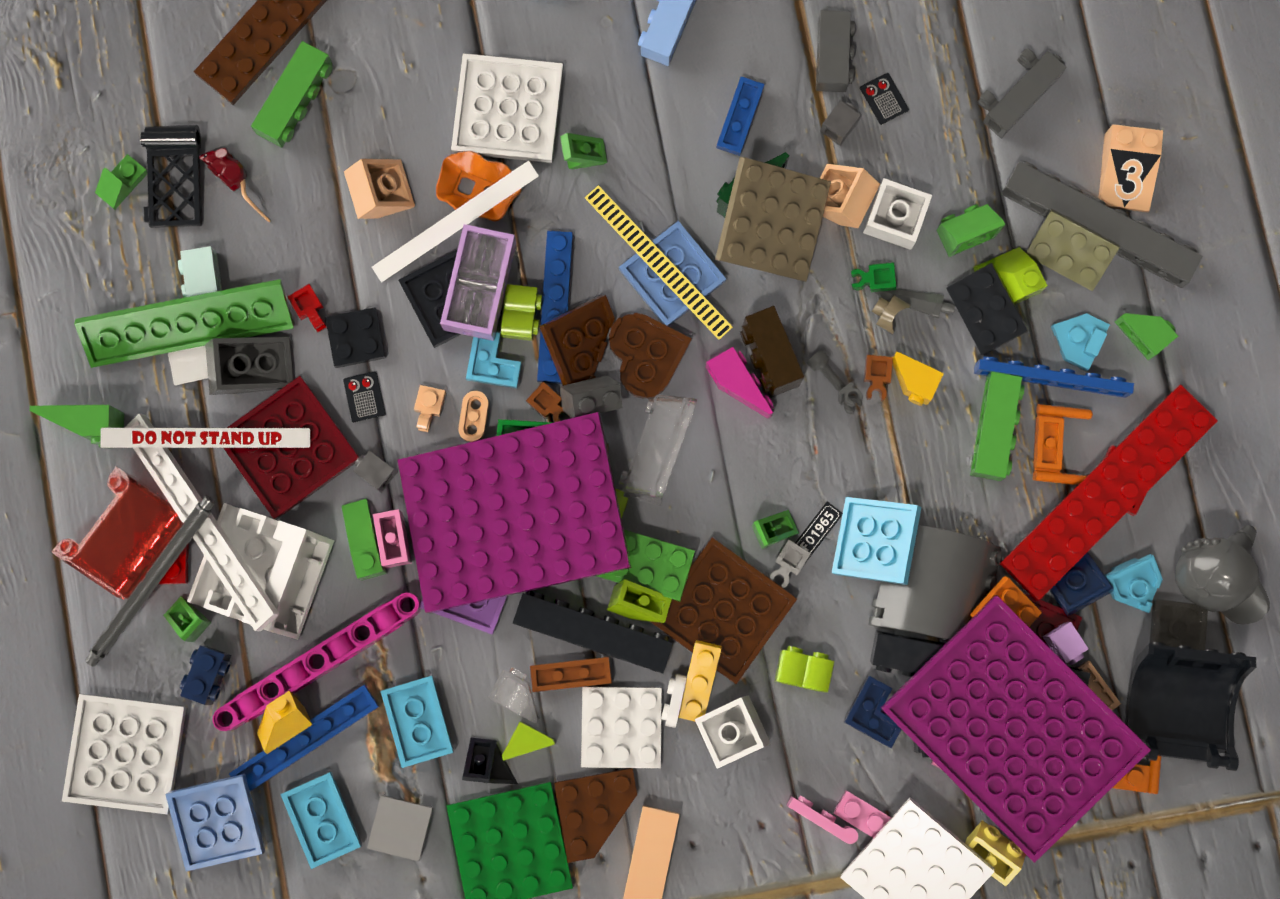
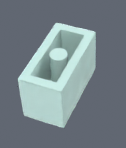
(199, 271)

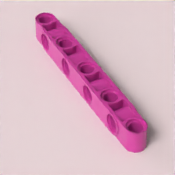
(301, 671)

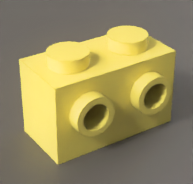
(997, 851)

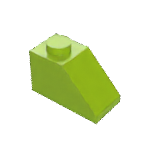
(638, 602)

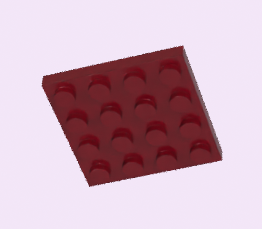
(291, 475)

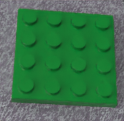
(510, 844)

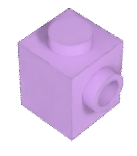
(1066, 643)

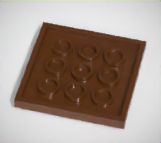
(728, 607)

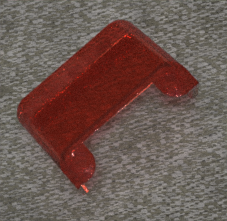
(124, 538)

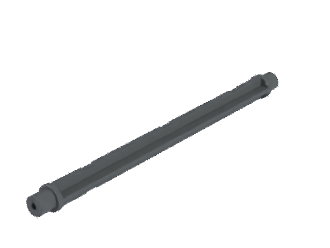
(150, 581)

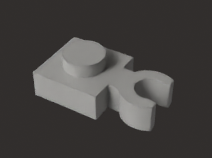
(791, 560)

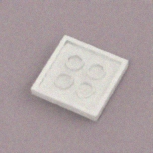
(621, 727)

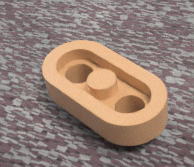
(473, 417)

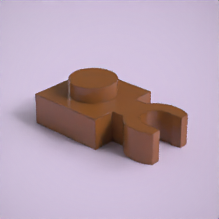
(878, 372)
(546, 402)

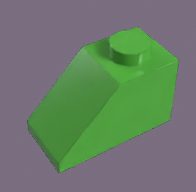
(1147, 332)

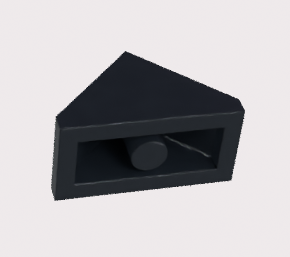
(486, 764)

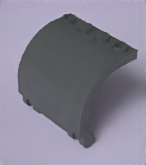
(944, 584)

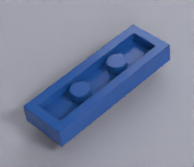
(740, 116)

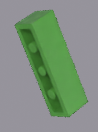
(292, 94)
(996, 426)

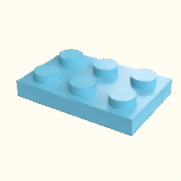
(417, 721)
(321, 820)

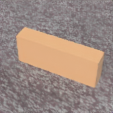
(651, 854)

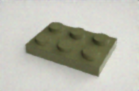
(1072, 250)

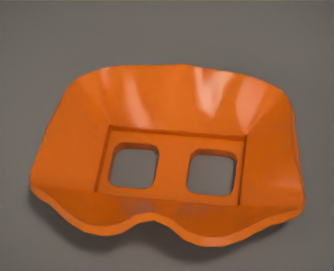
(476, 168)

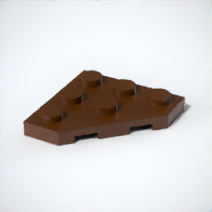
(579, 339)
(592, 809)

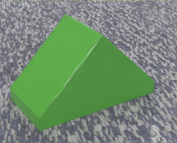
(774, 529)
(186, 620)

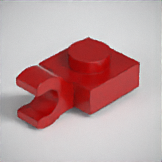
(306, 305)

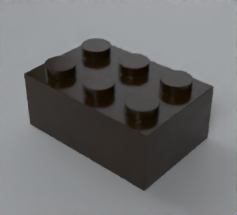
(771, 352)

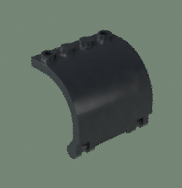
(1186, 702)

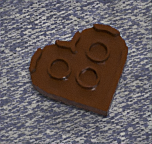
(647, 352)

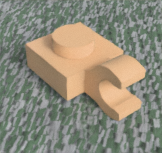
(428, 403)

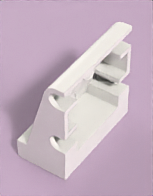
(281, 558)

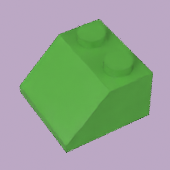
(969, 229)

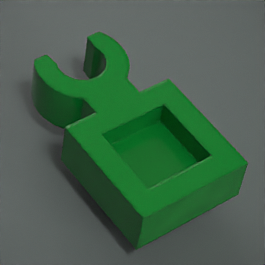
(880, 278)

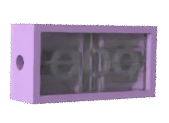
(478, 282)

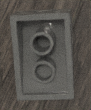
(248, 364)

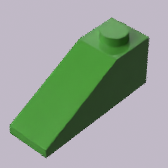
(362, 540)

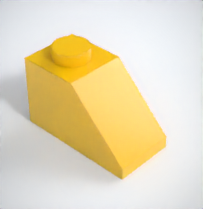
(916, 379)
(282, 721)

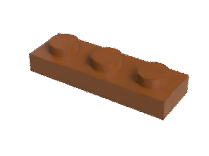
(570, 674)

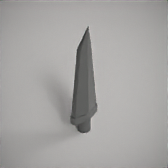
(923, 302)

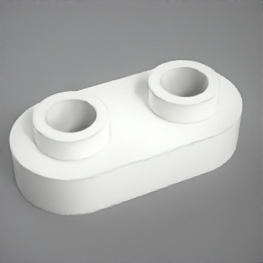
(676, 688)

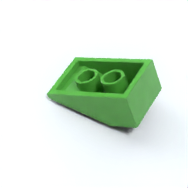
(82, 419)

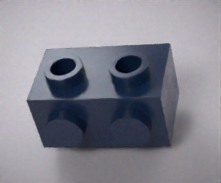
(205, 675)

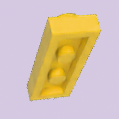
(699, 680)

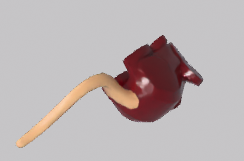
(230, 172)

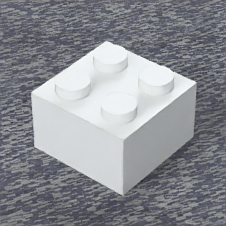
(897, 214)

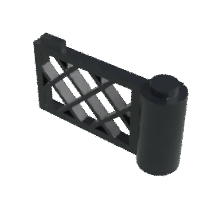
(172, 142)

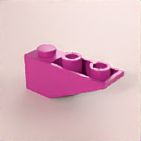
(733, 378)

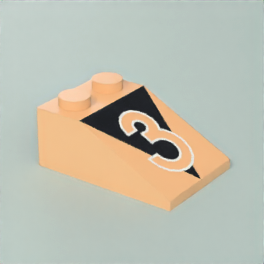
(1130, 167)

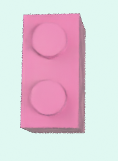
(392, 538)

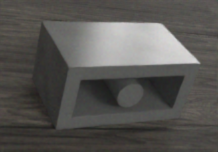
(591, 396)

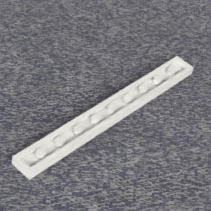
(210, 535)

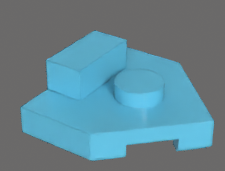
(1080, 339)
(1136, 582)

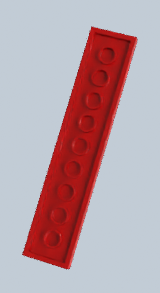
(1108, 492)

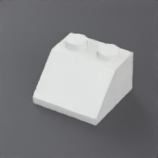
(732, 731)

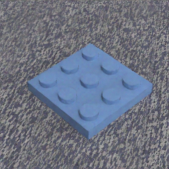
(687, 258)
(215, 822)

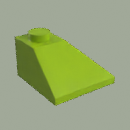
(1018, 274)

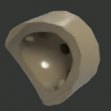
(888, 311)

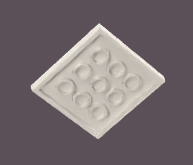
(507, 107)
(124, 753)
(916, 860)

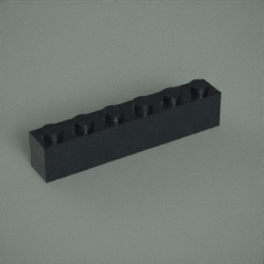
(593, 633)

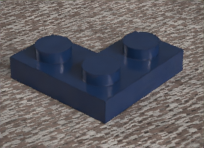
(867, 716)

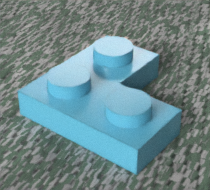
(487, 368)

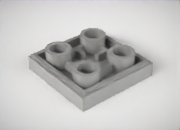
(400, 828)

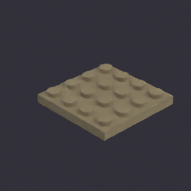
(772, 219)

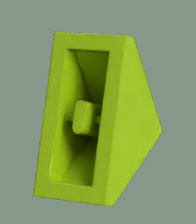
(525, 740)

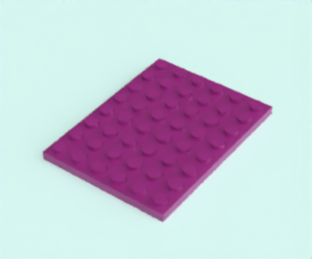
(513, 513)
(1015, 728)

